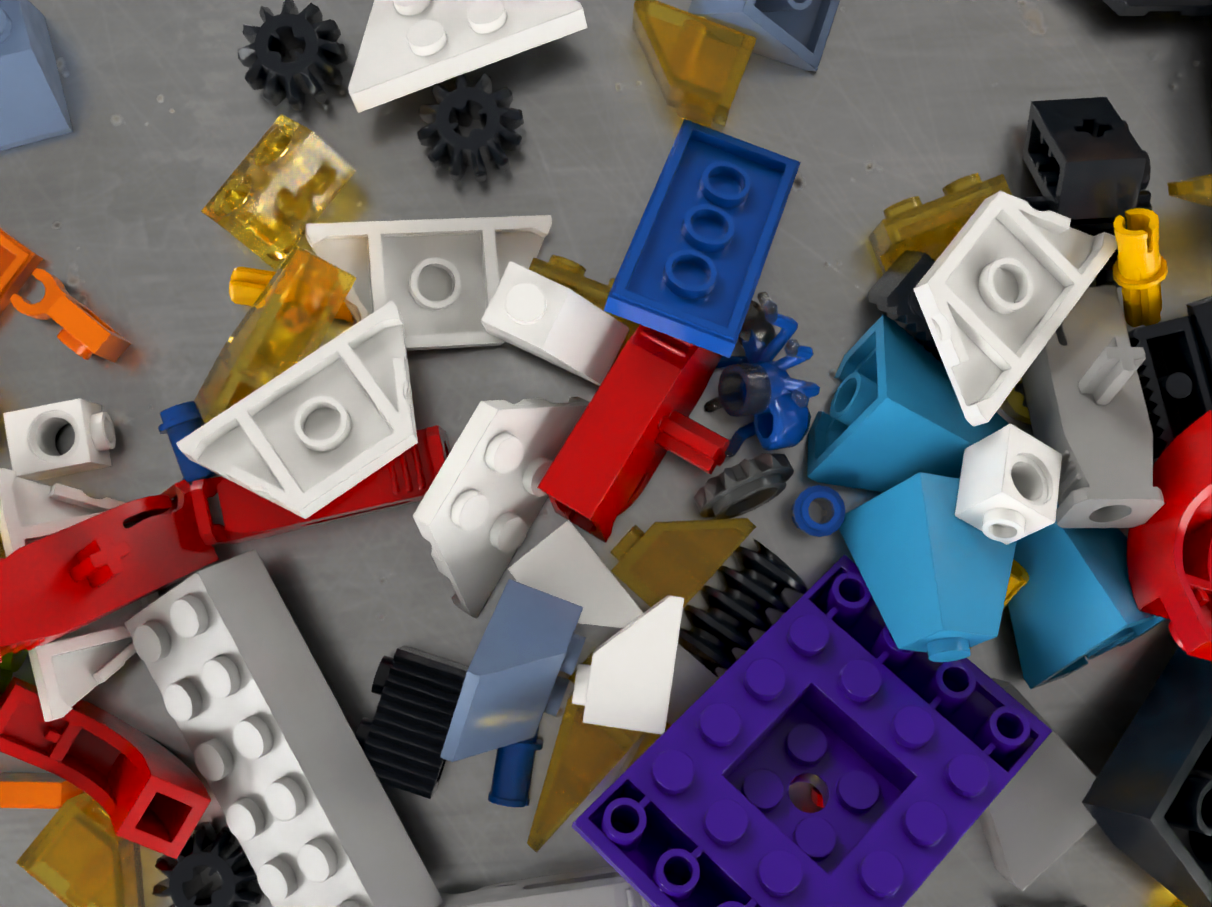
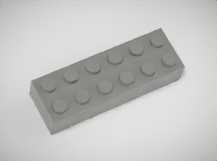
(276, 744)

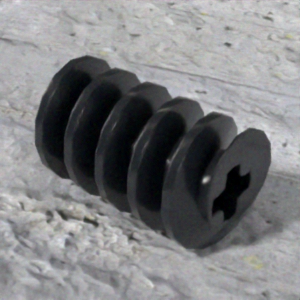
(738, 607)

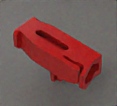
(630, 428)
(254, 517)
(98, 567)

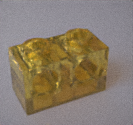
(278, 190)

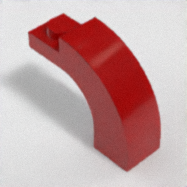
(1173, 550)
(132, 776)

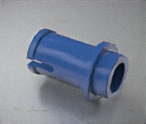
(177, 424)
(828, 500)
(514, 773)

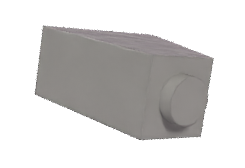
(1038, 809)

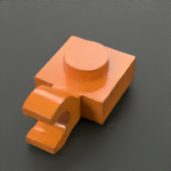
(82, 328)

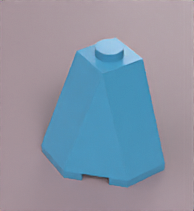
(891, 416)
(927, 569)
(1073, 600)

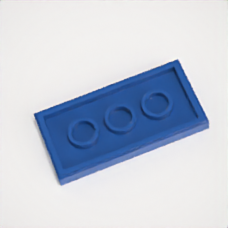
(703, 239)

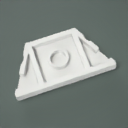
(431, 41)
(431, 269)
(1004, 295)
(318, 421)
(489, 491)
(92, 654)

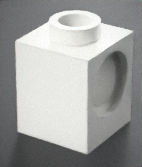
(33, 434)
(1009, 485)

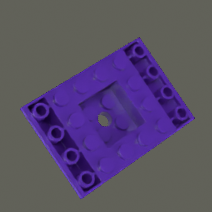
(830, 701)

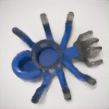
(762, 386)

